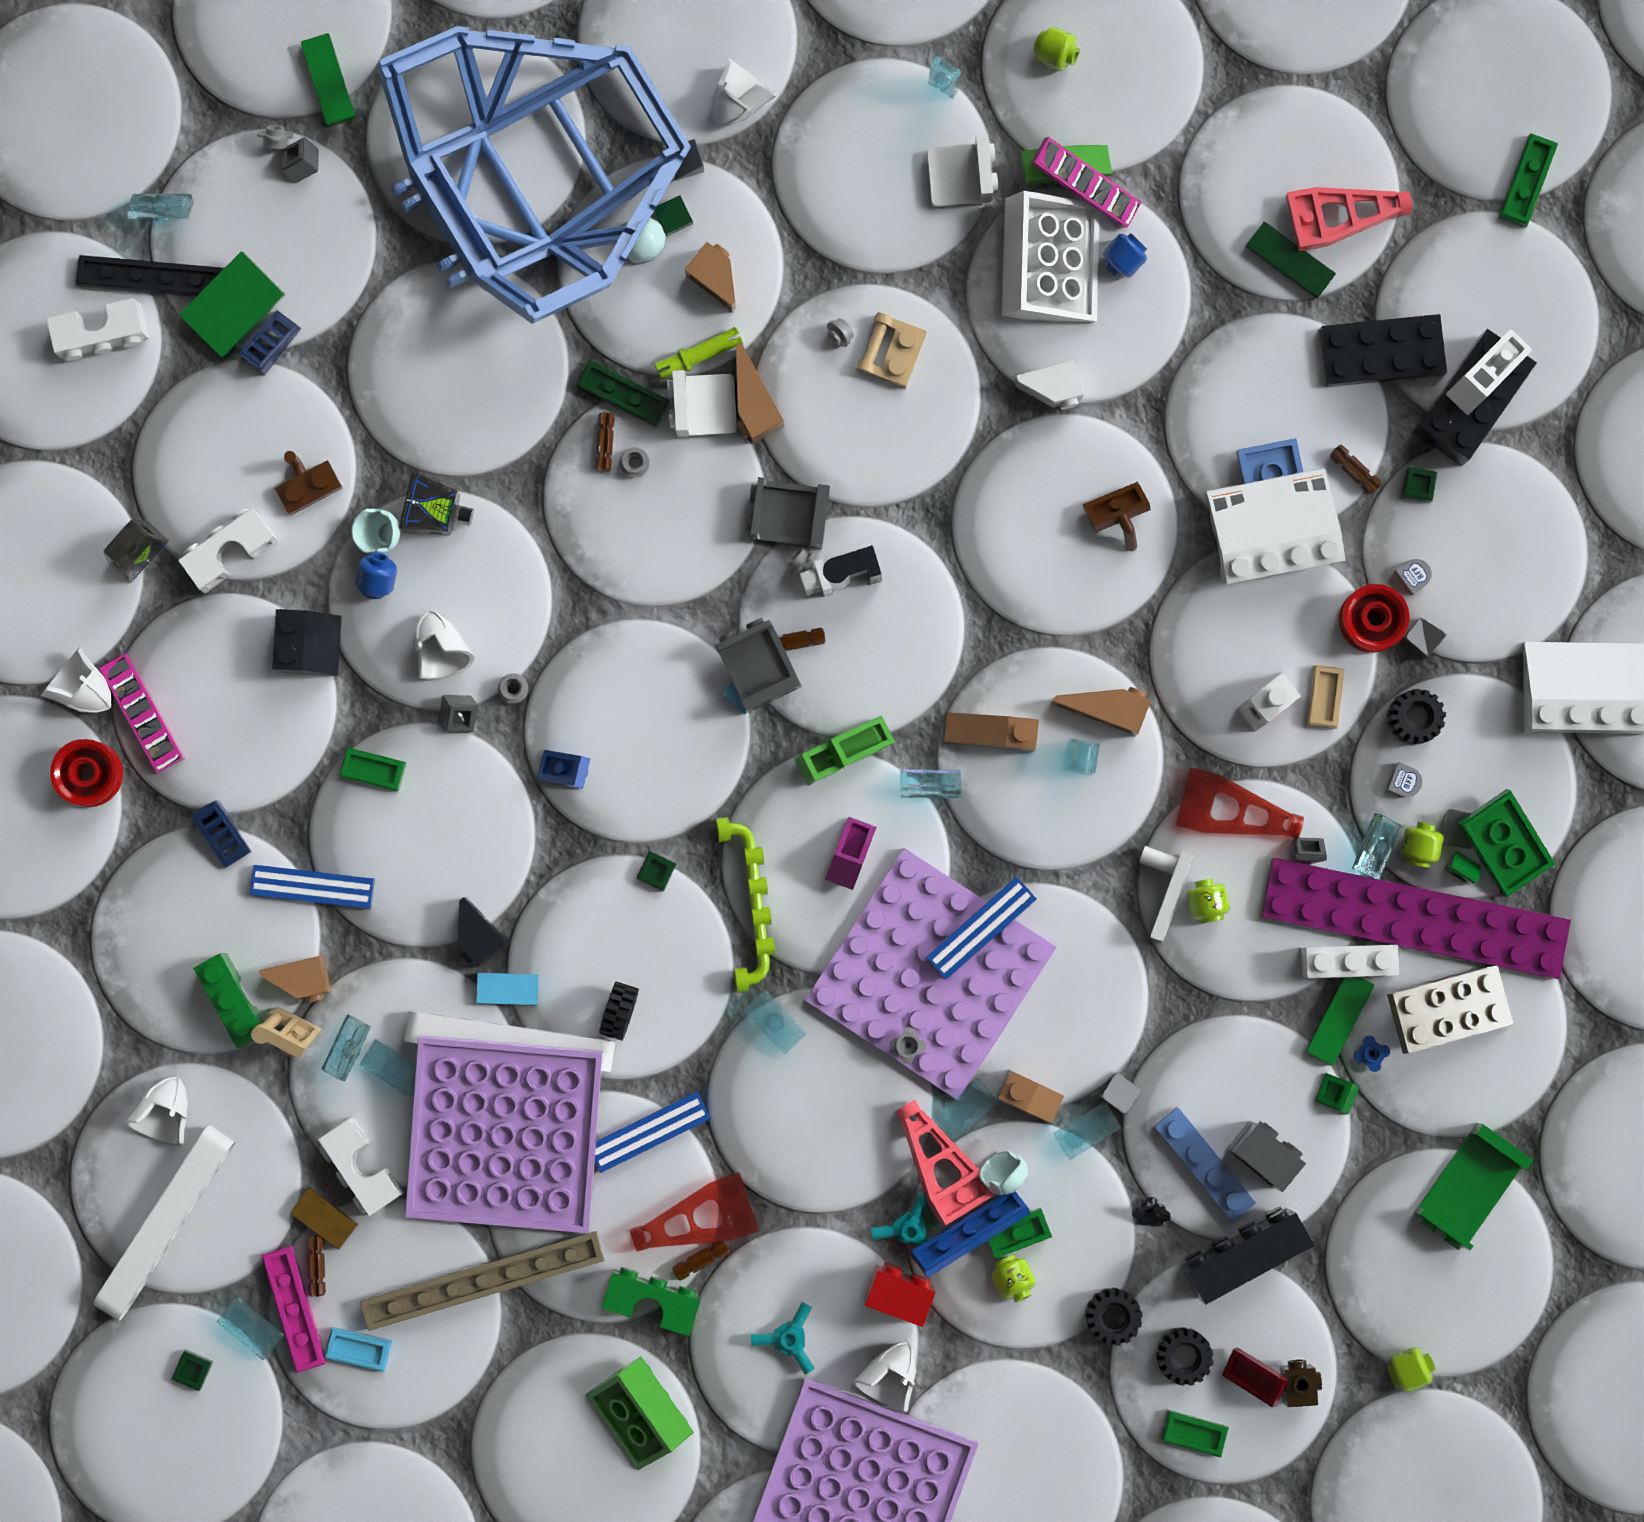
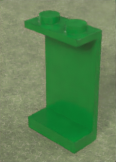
(1471, 1186)

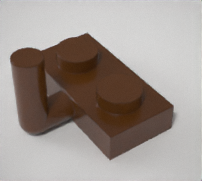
(308, 485)
(1118, 508)

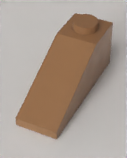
(755, 406)
(1114, 708)
(991, 731)

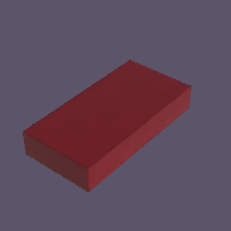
(1255, 1377)

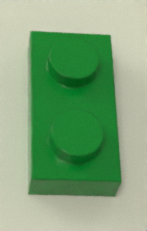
(1020, 1235)

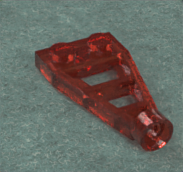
(1198, 802)
(733, 1205)

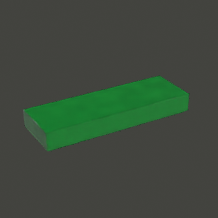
(328, 80)
(1528, 180)
(1339, 1018)

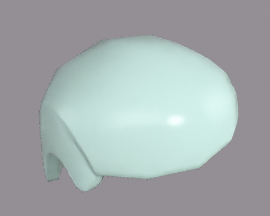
(649, 243)
(375, 531)
(1003, 1173)

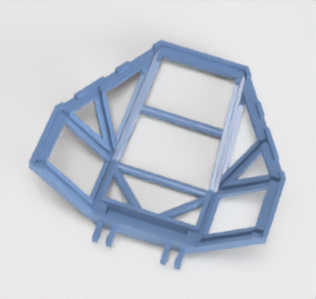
(448, 202)

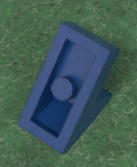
(564, 769)

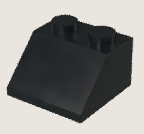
(306, 642)

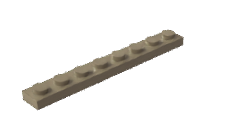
(482, 1280)

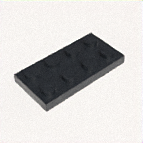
(1383, 350)

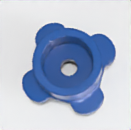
(1362, 1055)

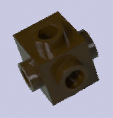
(1306, 1392)

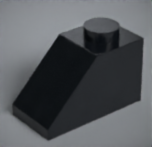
(477, 935)

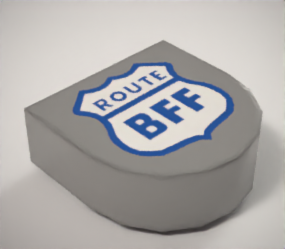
(1414, 575)
(1405, 781)

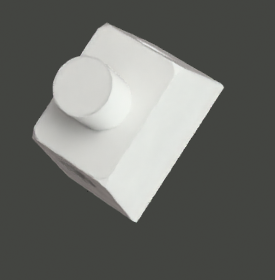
(1269, 701)

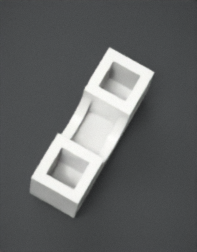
(123, 327)
(205, 560)
(1349, 961)
(342, 1147)

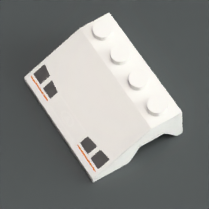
(1275, 526)

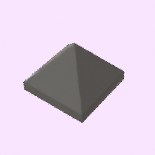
(1310, 850)

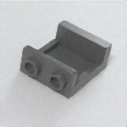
(788, 513)
(758, 664)

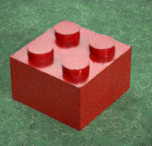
(900, 1294)

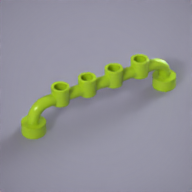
(760, 915)

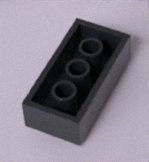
(1453, 430)
(1246, 1255)

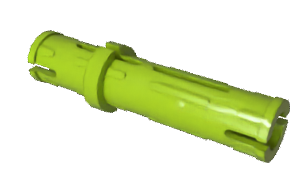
(687, 358)

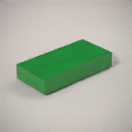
(372, 769)
(1194, 1433)

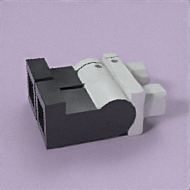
(841, 571)

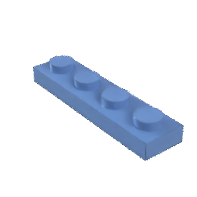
(1205, 1164)

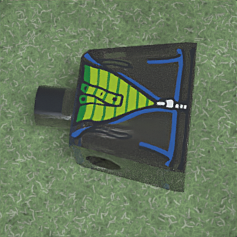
(432, 508)
(134, 548)

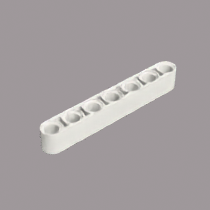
(452, 1027)
(164, 1223)

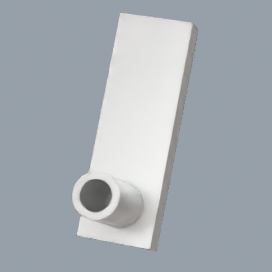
(1179, 869)

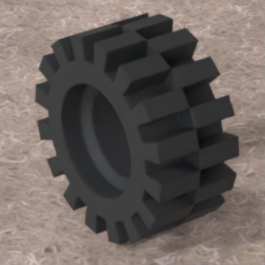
(1403, 729)
(618, 1011)
(1127, 1329)
(1203, 1356)

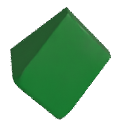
(1463, 868)
(1337, 1093)

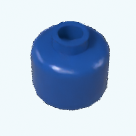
(1124, 255)
(376, 575)

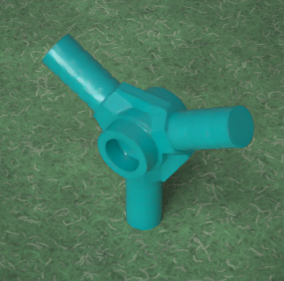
(908, 1227)
(789, 1338)

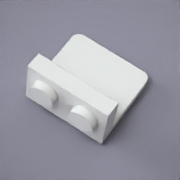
(962, 173)
(702, 404)

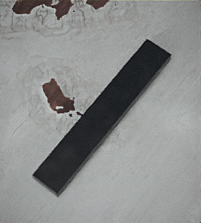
(144, 275)

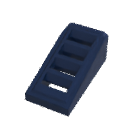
(278, 348)
(205, 812)

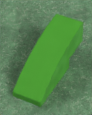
(1094, 155)
(844, 750)

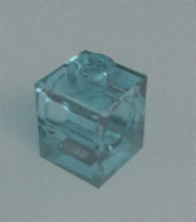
(1081, 757)

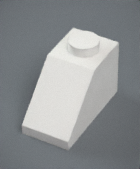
(1053, 385)

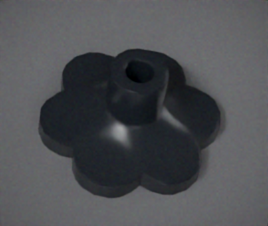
(1151, 1213)

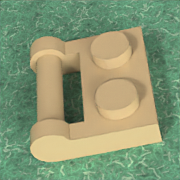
(901, 352)
(293, 1039)

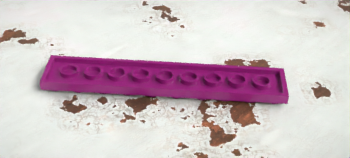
(1416, 918)

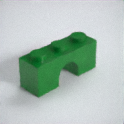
(224, 990)
(678, 1305)

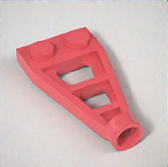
(1309, 222)
(959, 1197)

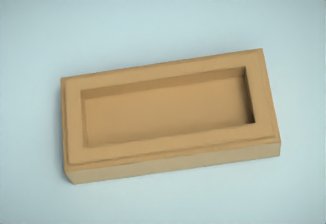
(1325, 696)

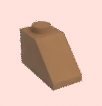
(713, 273)
(301, 978)
(1030, 1096)

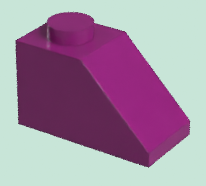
(850, 853)

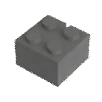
(1266, 1156)

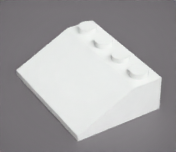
(1050, 258)
(1583, 687)

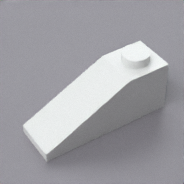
(1489, 372)

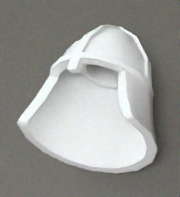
(738, 95)
(440, 648)
(80, 686)
(162, 1112)
(890, 1377)

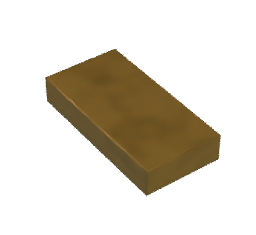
(324, 1218)

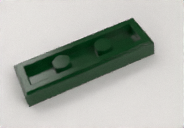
(1285, 258)
(622, 393)

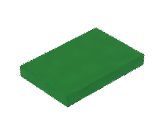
(232, 304)
(1506, 843)

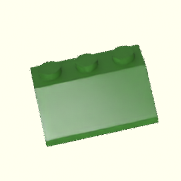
(640, 1413)

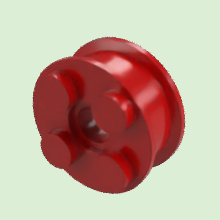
(1390, 607)
(67, 767)

